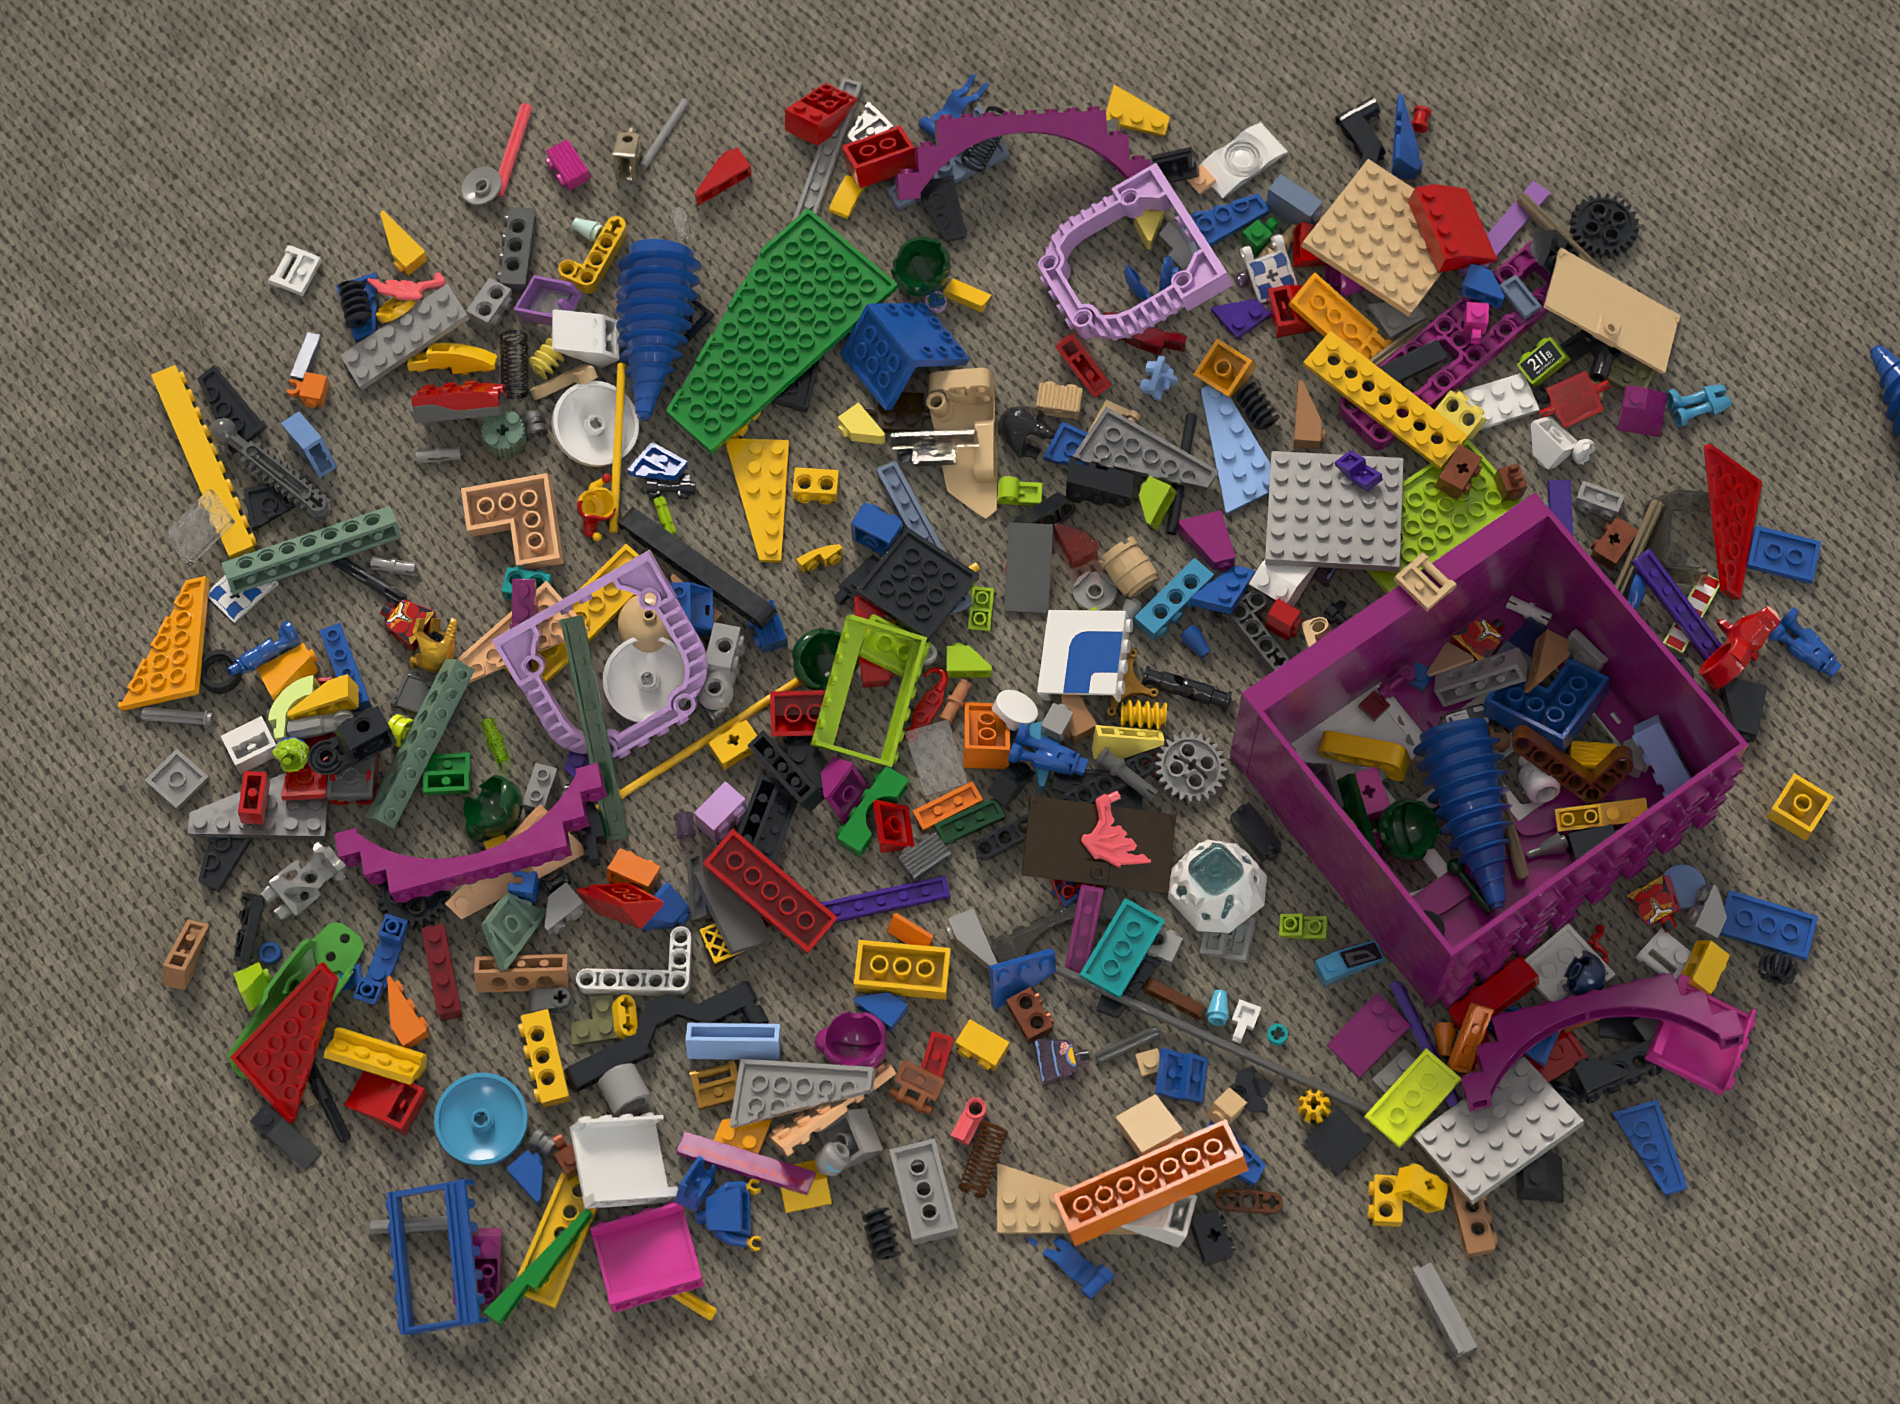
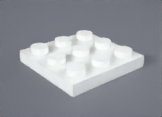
(1553, 959)

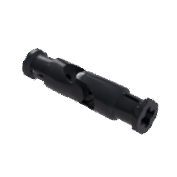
(1182, 686)

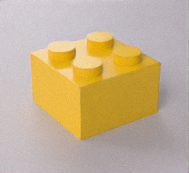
(1800, 807)

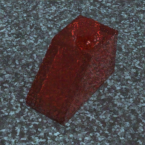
(1076, 545)

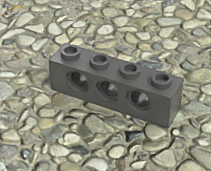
(518, 219)

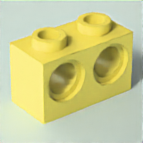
(1460, 416)

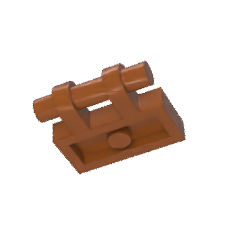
(919, 1080)

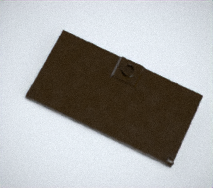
(1056, 850)

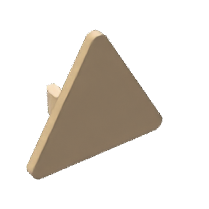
(1449, 658)

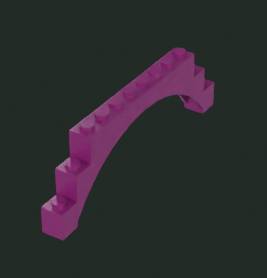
(958, 134)
(541, 843)
(1645, 998)

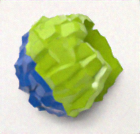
(291, 753)

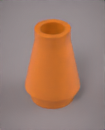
(1445, 1038)

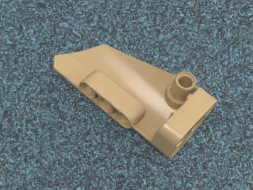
(968, 404)

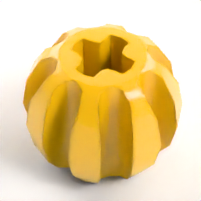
(1321, 1109)

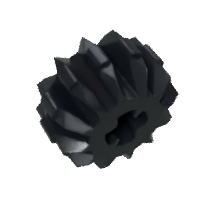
(1778, 968)

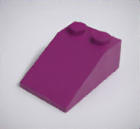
(1369, 1035)

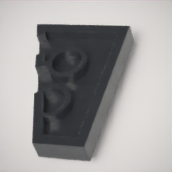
(943, 206)
(266, 504)
(221, 860)
(249, 919)

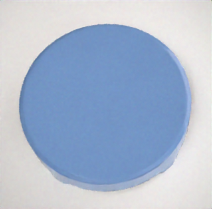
(1686, 884)

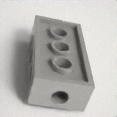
(915, 1205)

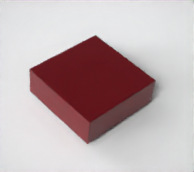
(1374, 705)

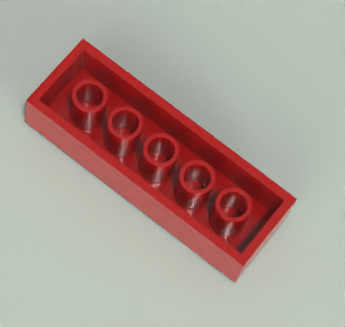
(769, 891)

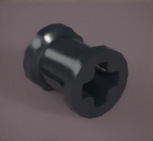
(556, 880)

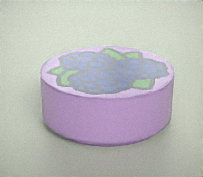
(936, 302)

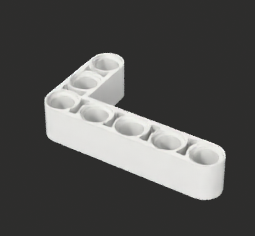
(645, 977)

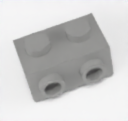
(1598, 501)

